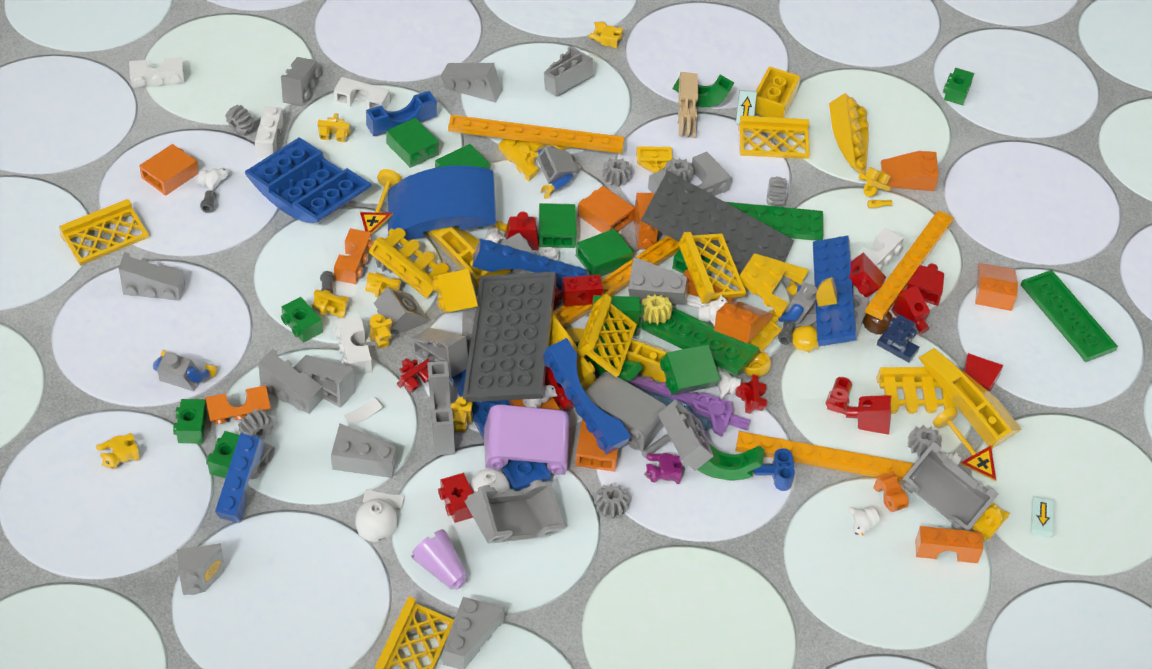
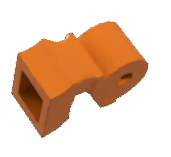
(893, 496)

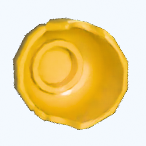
(805, 338)
(758, 366)

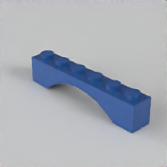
(495, 256)
(607, 430)

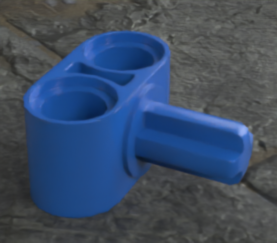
(781, 469)

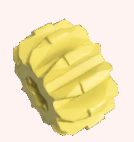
(656, 309)

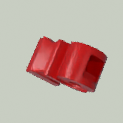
(839, 395)

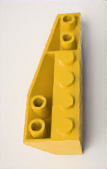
(851, 130)
(460, 248)
(639, 351)
(584, 369)
(974, 401)

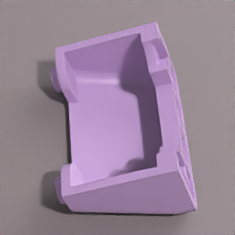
(526, 436)

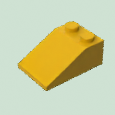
(454, 291)

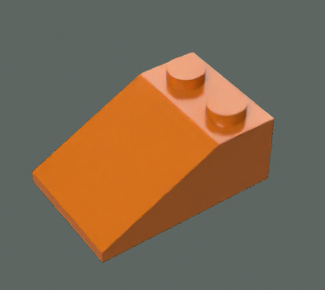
(912, 170)
(996, 286)
(741, 320)

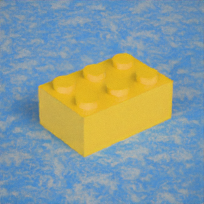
(776, 93)

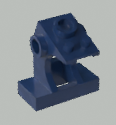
(902, 333)

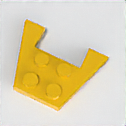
(516, 152)
(763, 275)

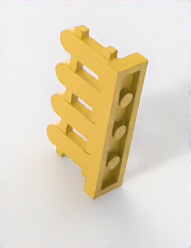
(402, 266)
(909, 380)

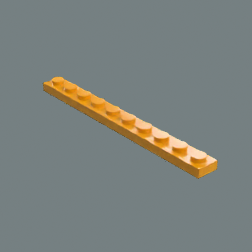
(536, 134)
(909, 263)
(620, 278)
(824, 456)

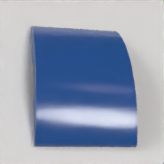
(305, 182)
(442, 200)

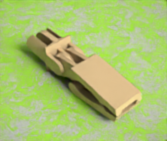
(687, 101)

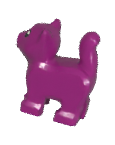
(668, 468)

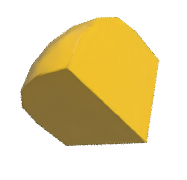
(826, 292)

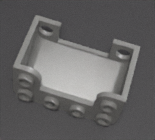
(630, 405)
(516, 514)

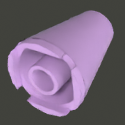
(441, 560)

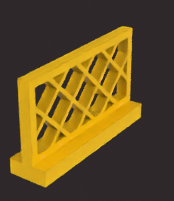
(774, 126)
(98, 221)
(698, 267)
(596, 328)
(399, 632)

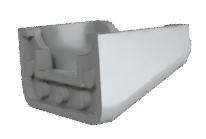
(948, 488)

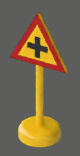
(374, 220)
(979, 462)

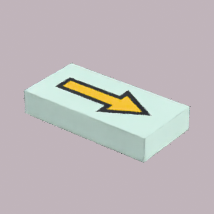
(746, 104)
(1042, 516)

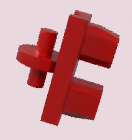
(412, 371)
(750, 394)

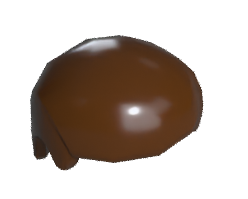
(876, 325)

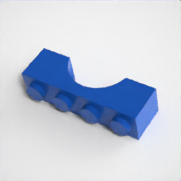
(422, 107)
(233, 494)

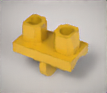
(334, 126)
(875, 180)
(378, 283)
(330, 303)
(380, 330)
(461, 414)
(990, 521)

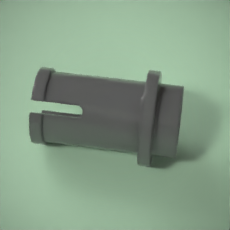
(207, 204)
(327, 279)
(785, 335)

